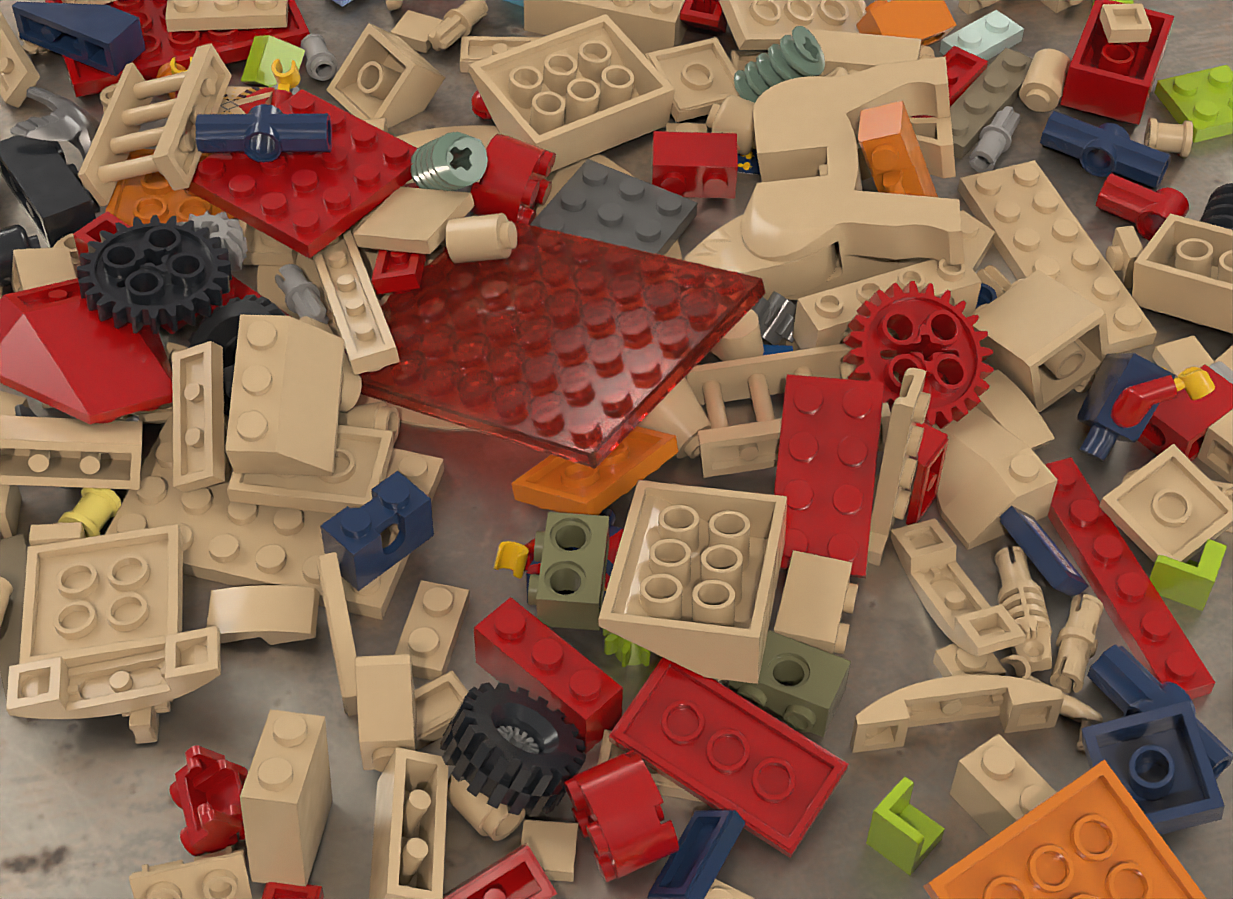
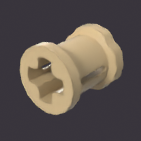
(1169, 137)

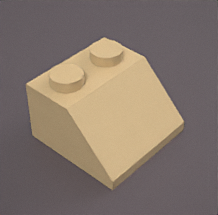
(384, 78)

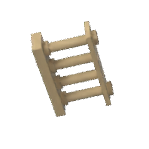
(176, 152)
(756, 444)

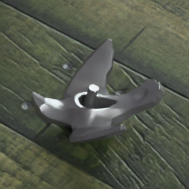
(65, 123)

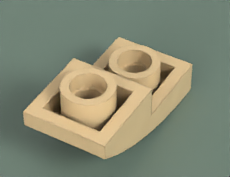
(1014, 411)
(264, 611)

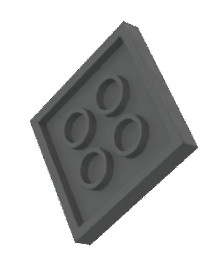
(617, 210)

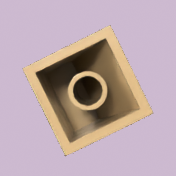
(1043, 337)

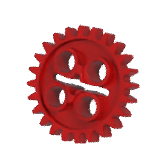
(912, 317)

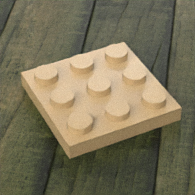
(103, 596)

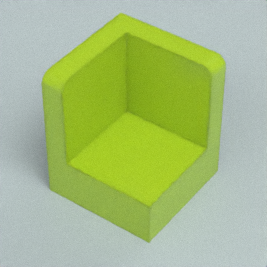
(261, 56)
(1188, 581)
(901, 830)

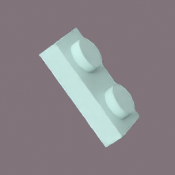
(985, 36)

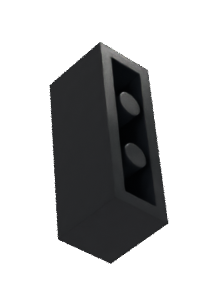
(46, 186)

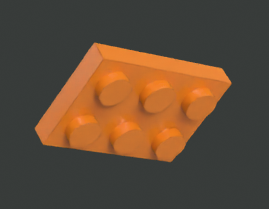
(584, 490)

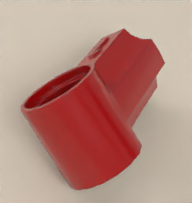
(1140, 204)

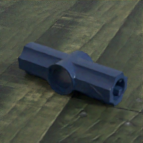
(263, 133)
(1105, 149)
(1139, 691)

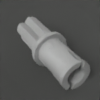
(994, 140)
(301, 295)

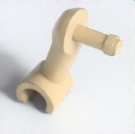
(1071, 707)

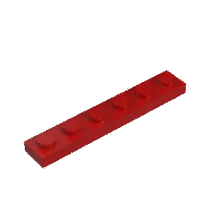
(1123, 584)

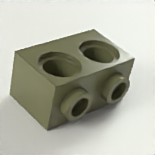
(570, 570)

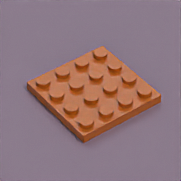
(1073, 846)

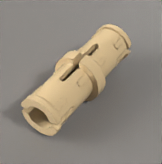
(1076, 643)

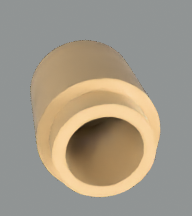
(482, 817)

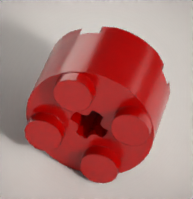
(513, 179)
(621, 815)

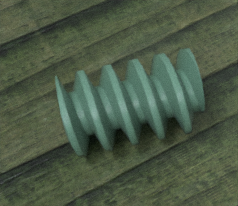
(793, 58)
(449, 162)

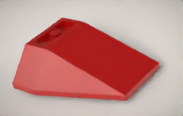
(77, 362)

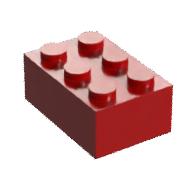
(1115, 76)

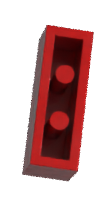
(532, 656)

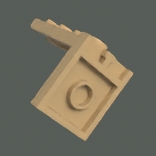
(897, 468)

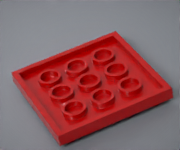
(309, 195)

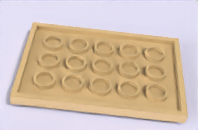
(252, 541)

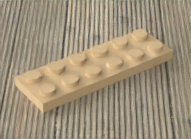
(1042, 234)

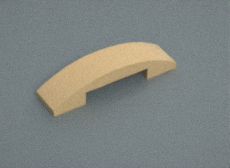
(949, 594)
(117, 685)
(1016, 701)

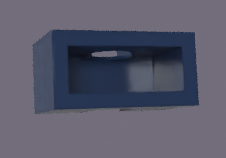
(357, 536)

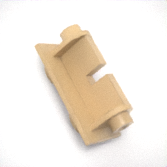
(208, 877)

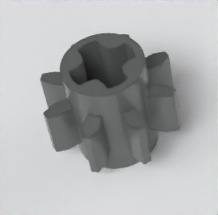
(776, 318)

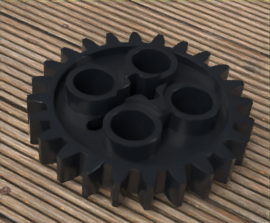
(154, 274)

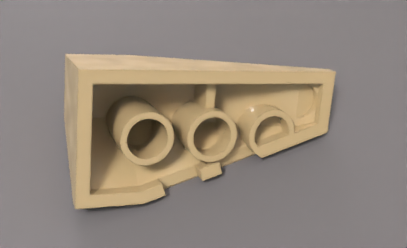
(985, 475)

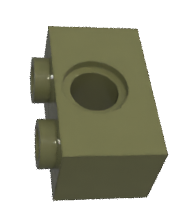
(816, 679)

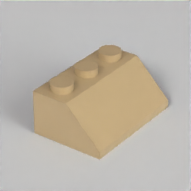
(284, 397)

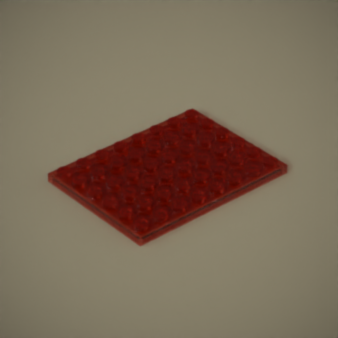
(556, 340)

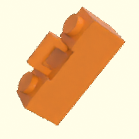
(894, 151)

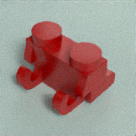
(210, 799)

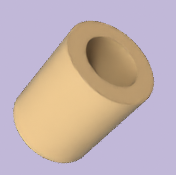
(1045, 80)
(480, 238)

